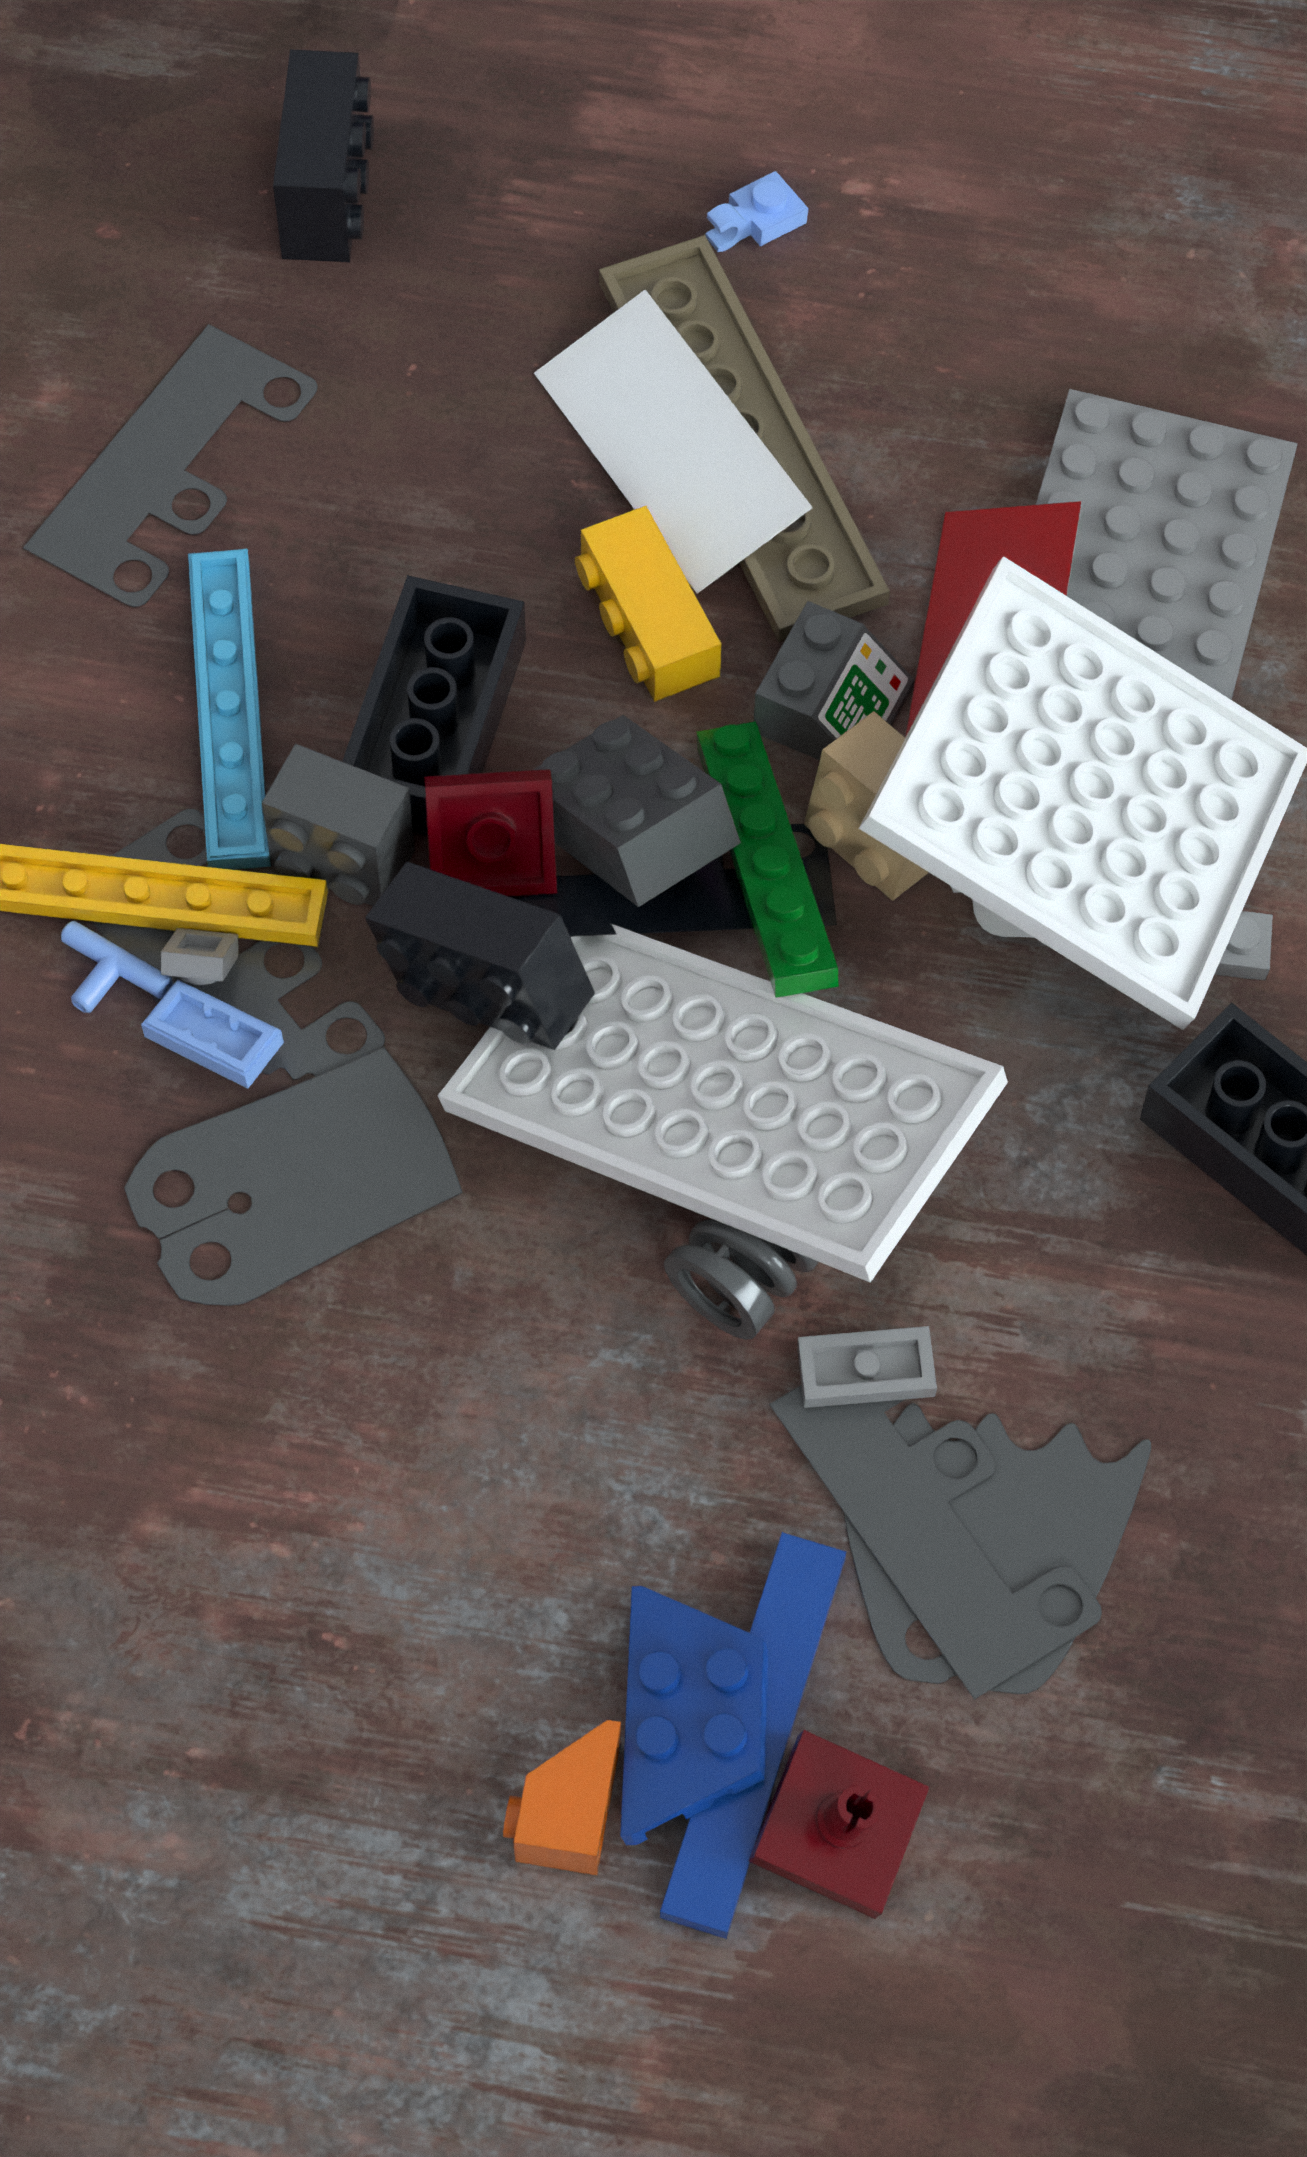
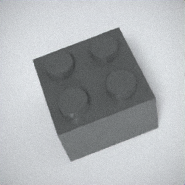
(338, 825)

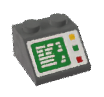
(827, 682)

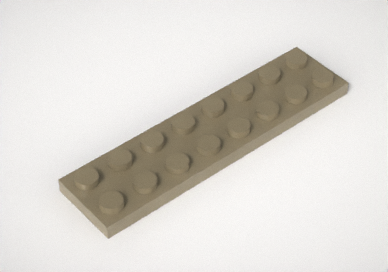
(821, 552)

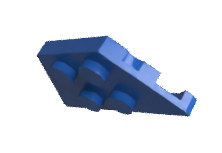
(689, 1713)

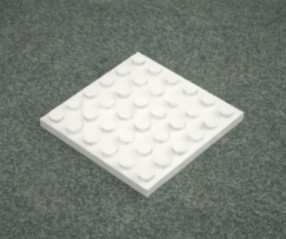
(1088, 792)

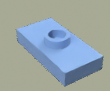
(212, 1033)

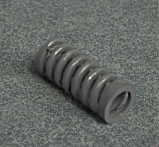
(742, 1282)

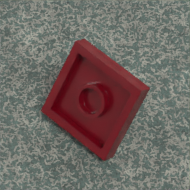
(494, 830)
(839, 1824)

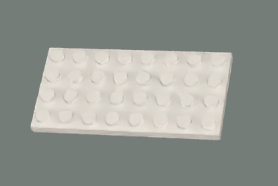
(737, 1101)

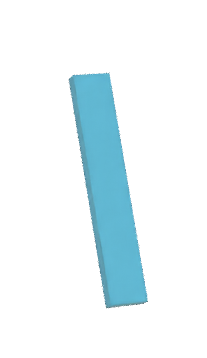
(228, 709)

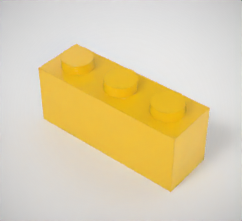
(648, 604)

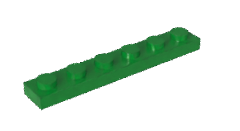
(769, 863)

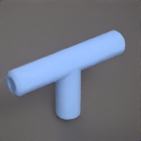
(112, 963)

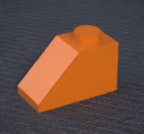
(567, 1804)

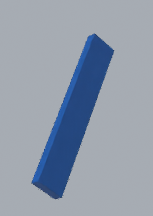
(721, 1838)

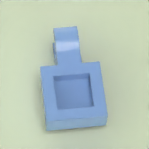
(758, 209)

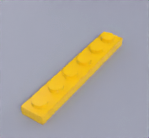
(161, 895)

